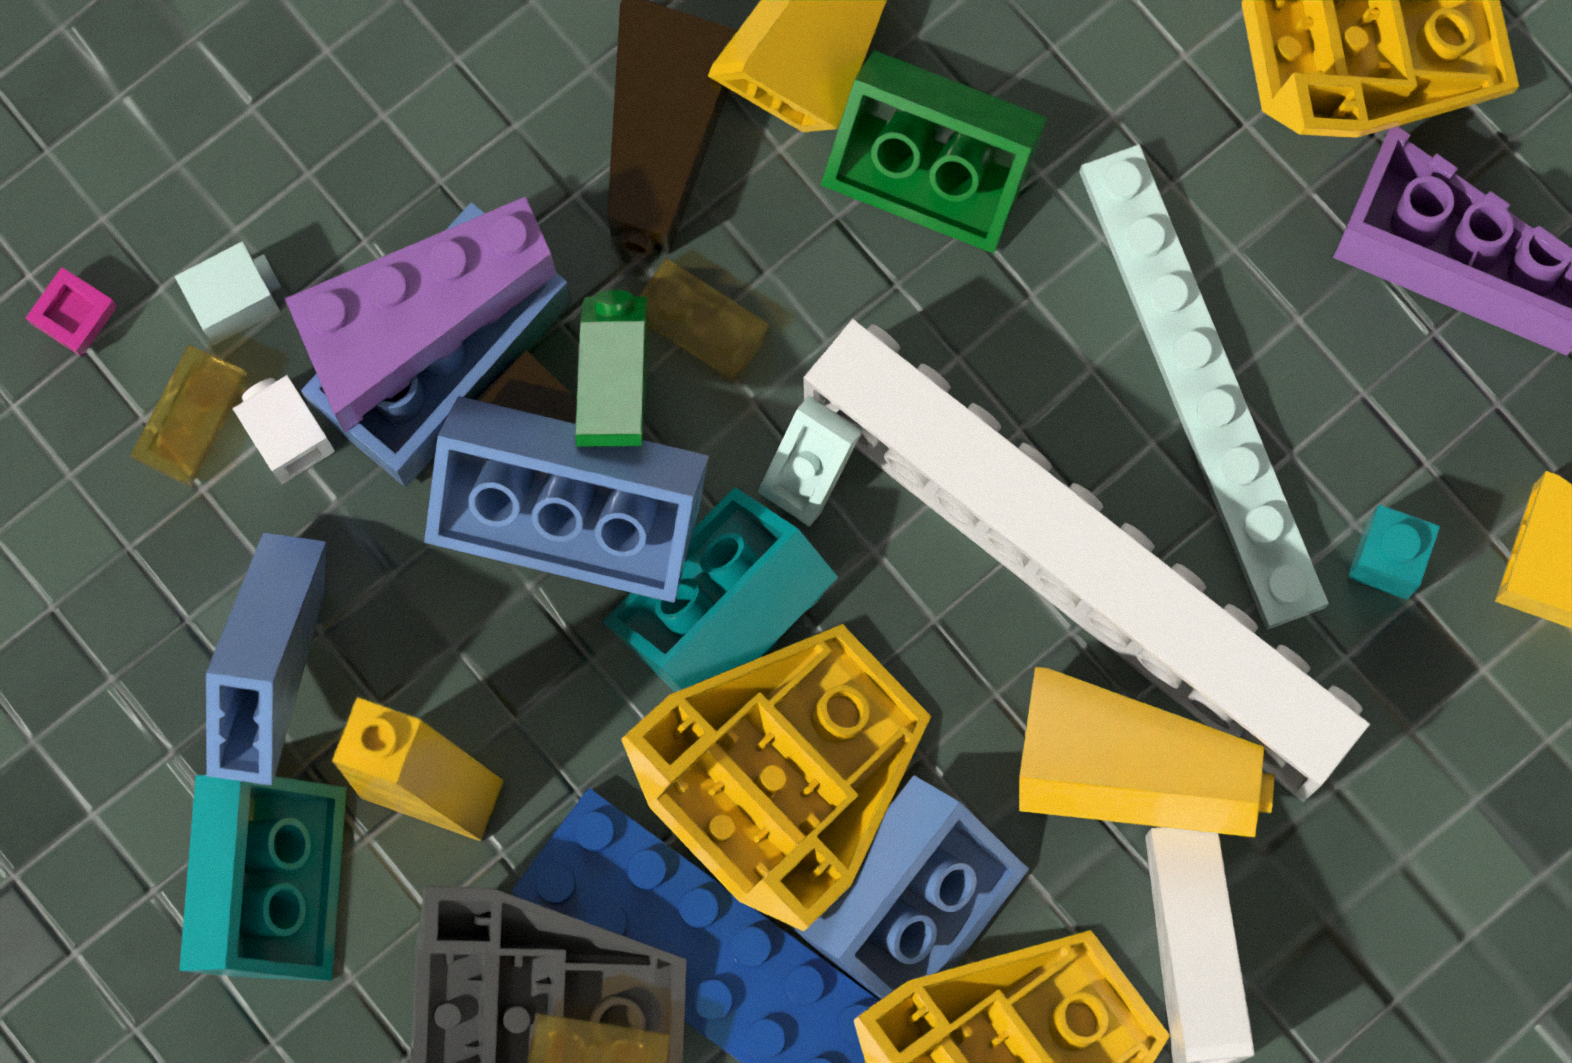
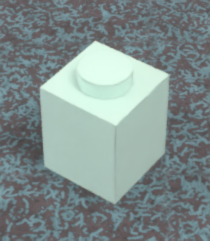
(230, 292)

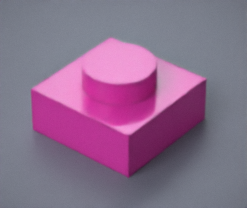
(71, 312)

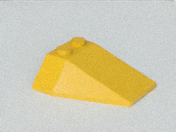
(1375, 62)
(781, 770)
(1020, 1007)

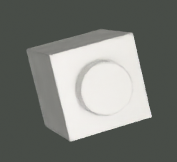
(282, 428)

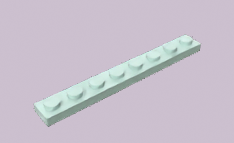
(1203, 388)

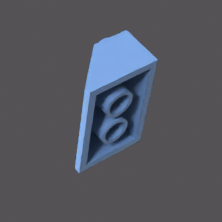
(918, 893)

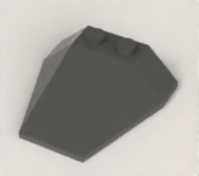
(499, 959)

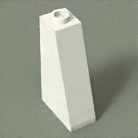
(1197, 948)

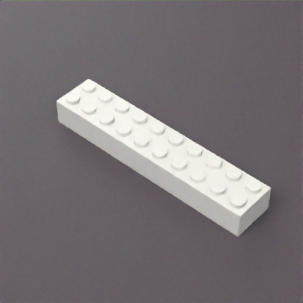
(1084, 561)

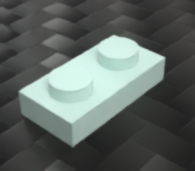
(809, 460)

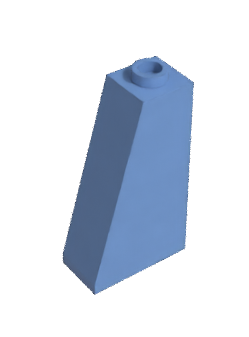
(263, 658)

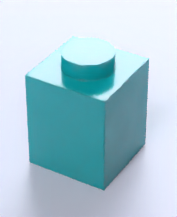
(1393, 552)

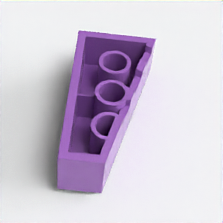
(1458, 246)
(417, 305)

